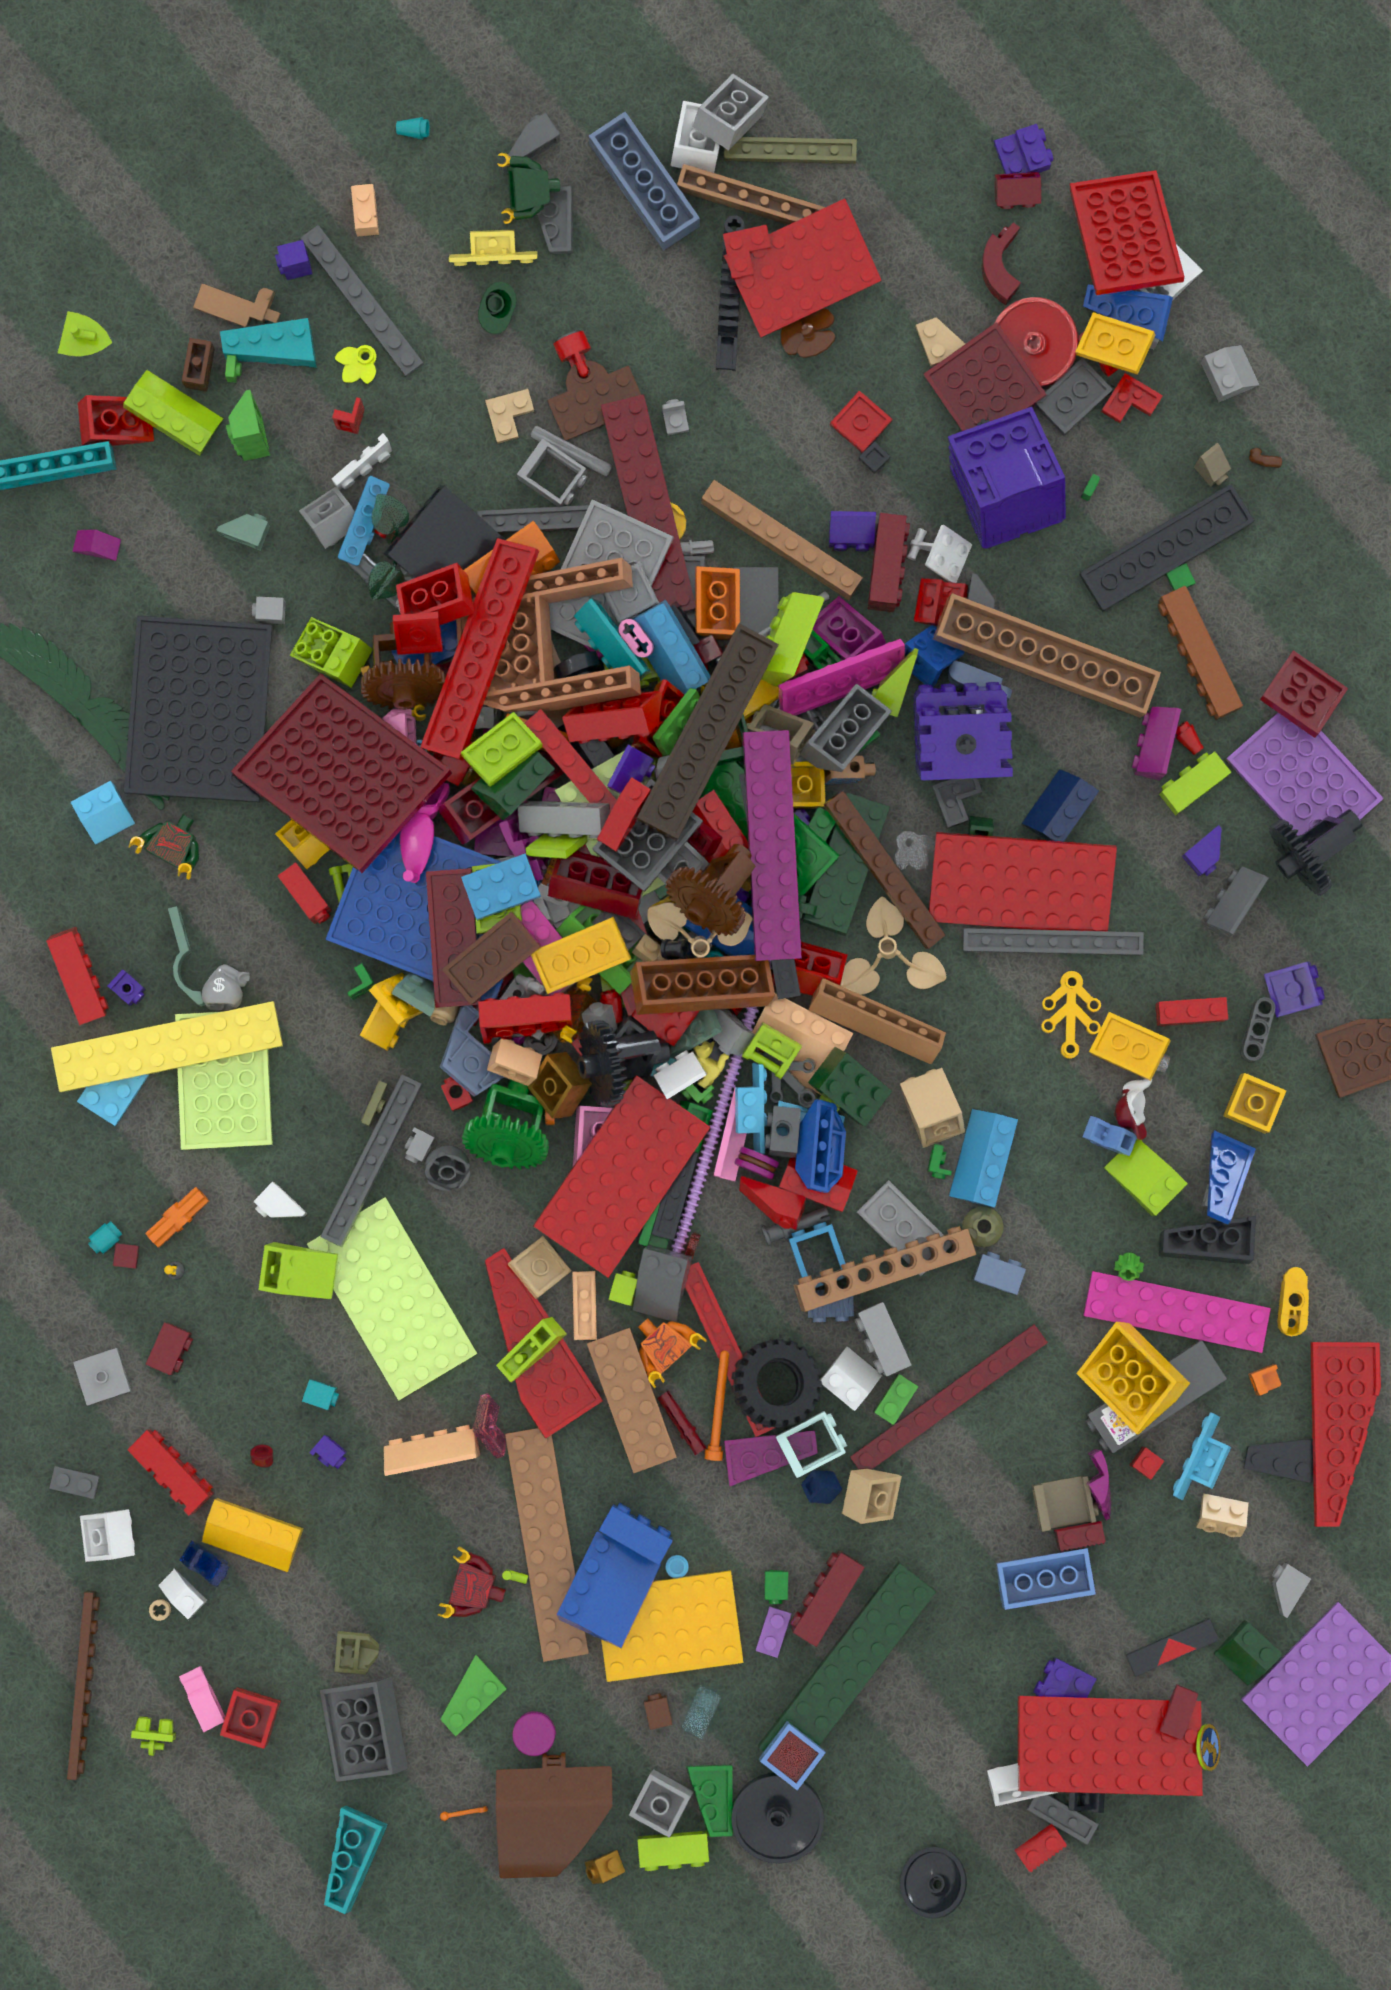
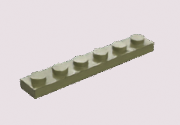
(793, 150)

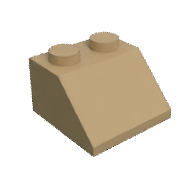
(871, 1495)

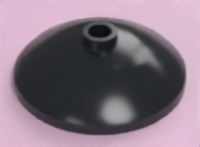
(920, 1879)

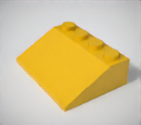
(1132, 1377)

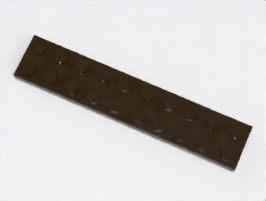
(707, 732)

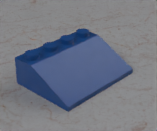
(608, 1590)

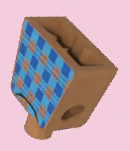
(859, 772)

